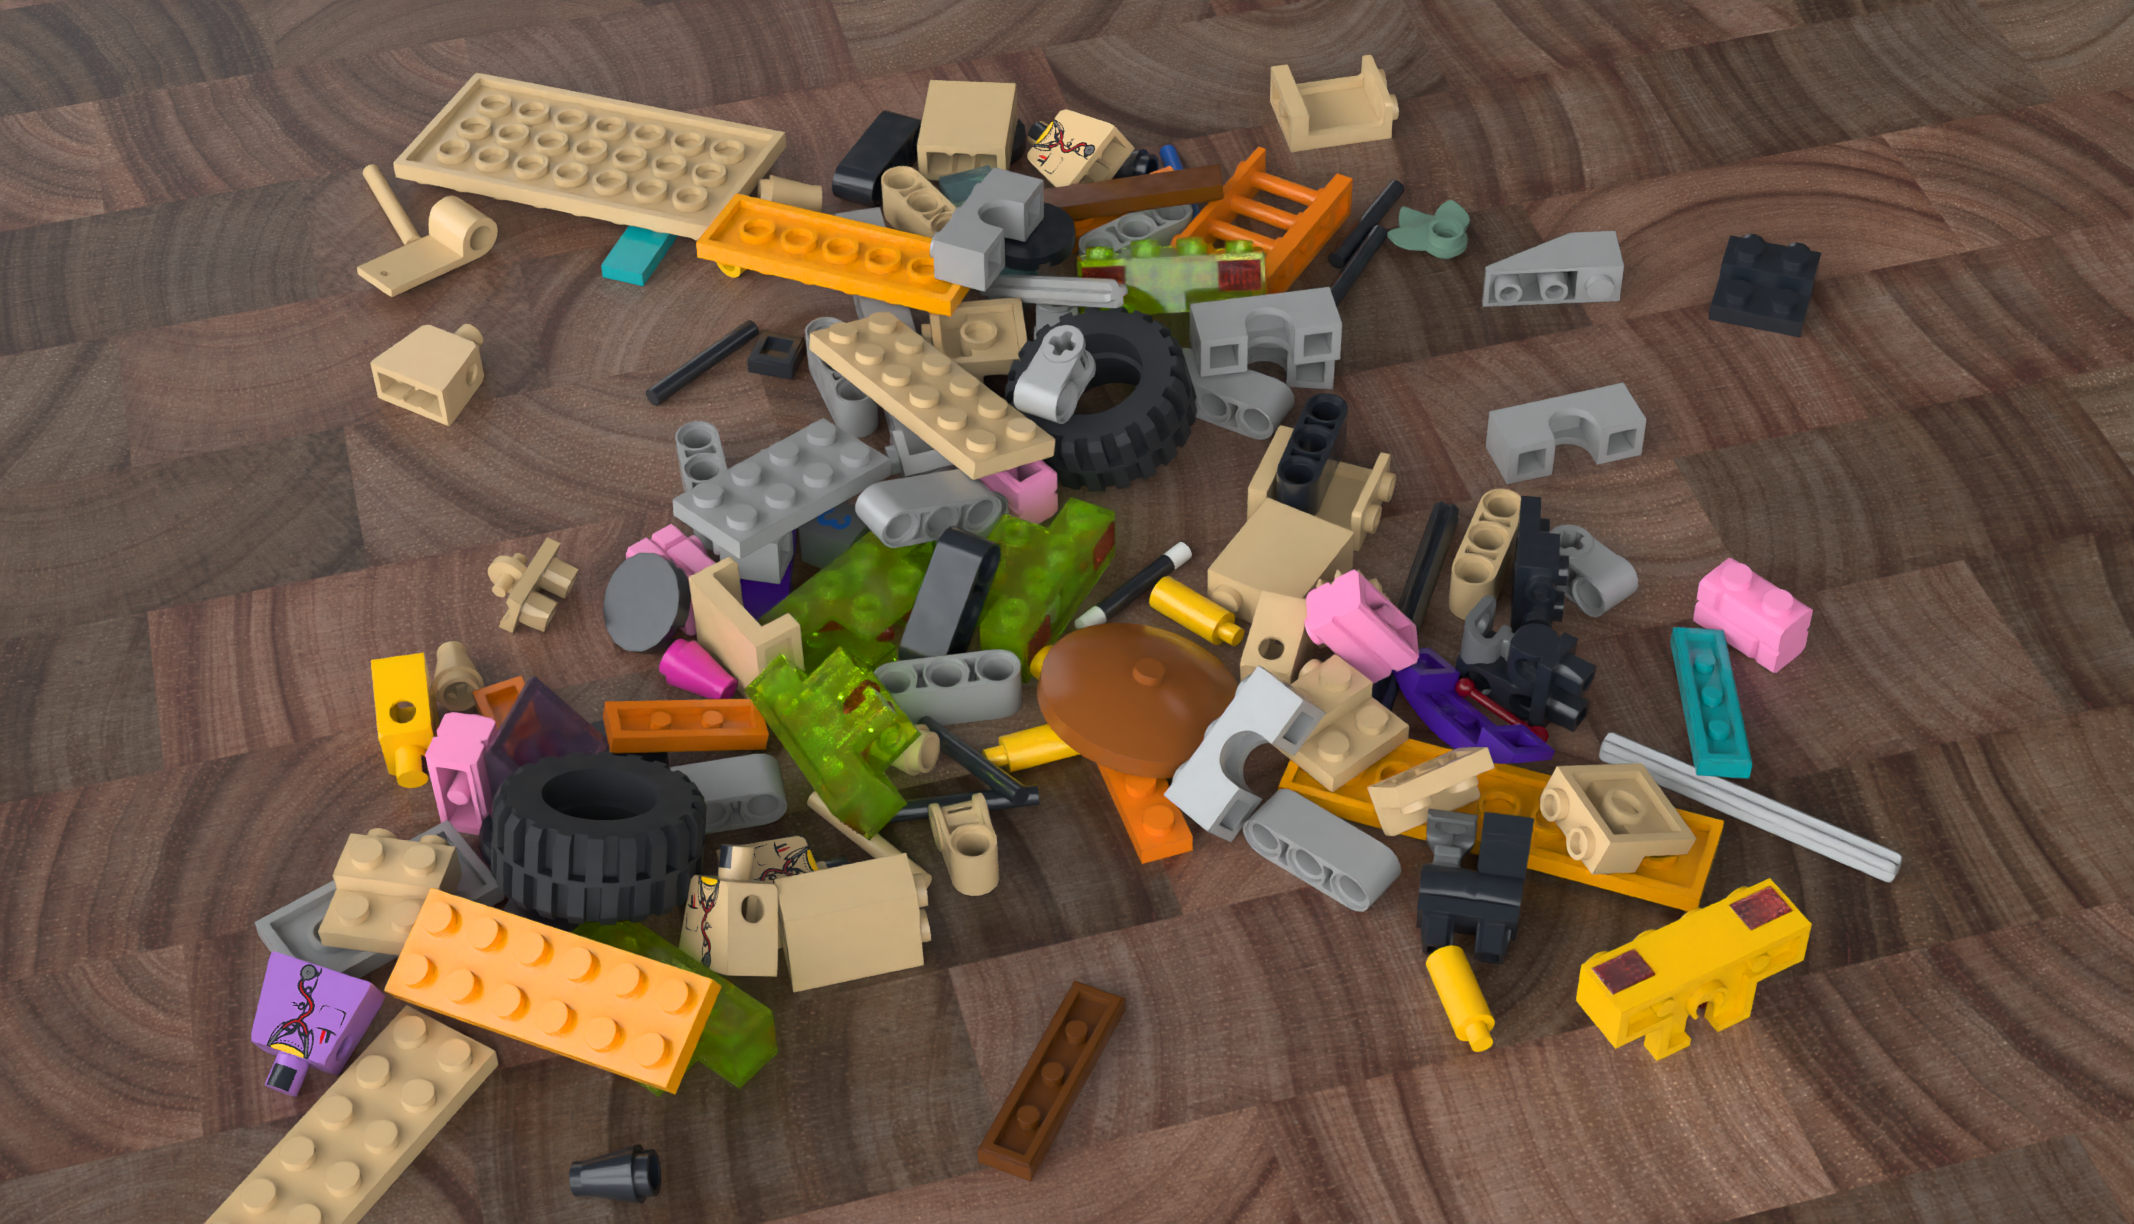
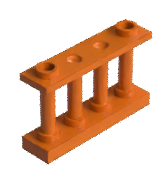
(1305, 231)

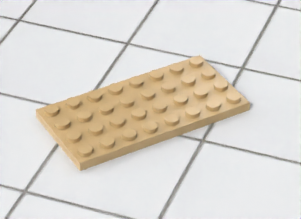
(589, 155)

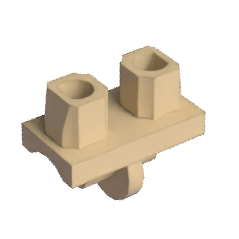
(525, 583)

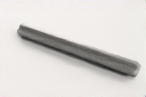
(1058, 290)
(1756, 809)

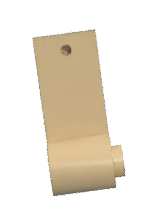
(455, 238)

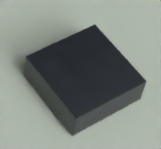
(777, 355)

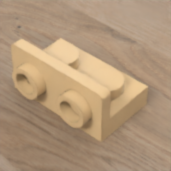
(1435, 784)

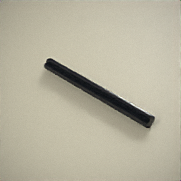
(1421, 583)

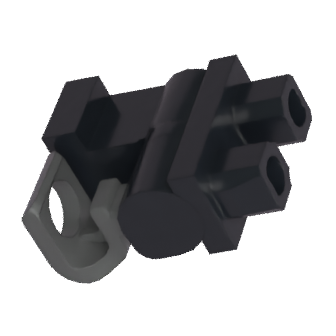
(1525, 671)
(1479, 900)

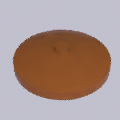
(1133, 696)

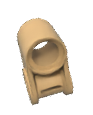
(967, 844)

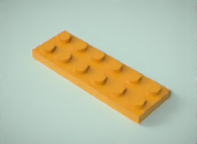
(829, 253)
(554, 990)

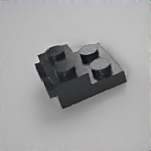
(1765, 285)
(1537, 569)

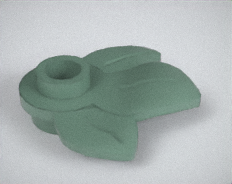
(1438, 234)

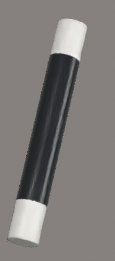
(1135, 586)

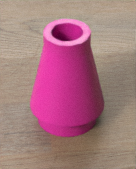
(696, 671)

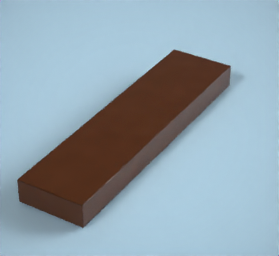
(1138, 192)
(1051, 1081)

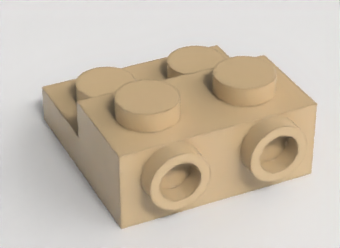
(980, 335)
(1354, 728)
(1613, 816)
(383, 888)

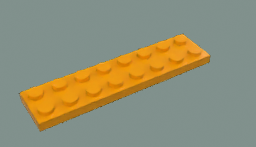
(1515, 791)

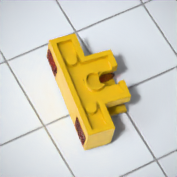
(1696, 962)

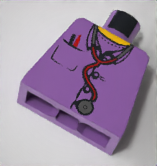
(310, 1019)

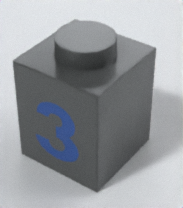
(830, 534)

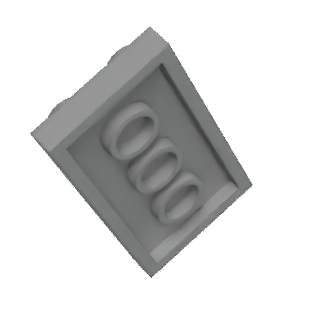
(781, 488)
(296, 926)

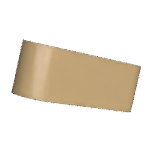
(913, 202)
(1485, 551)

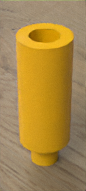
(1195, 612)
(1028, 749)
(1461, 997)

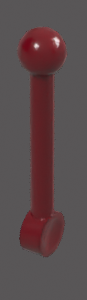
(1466, 688)

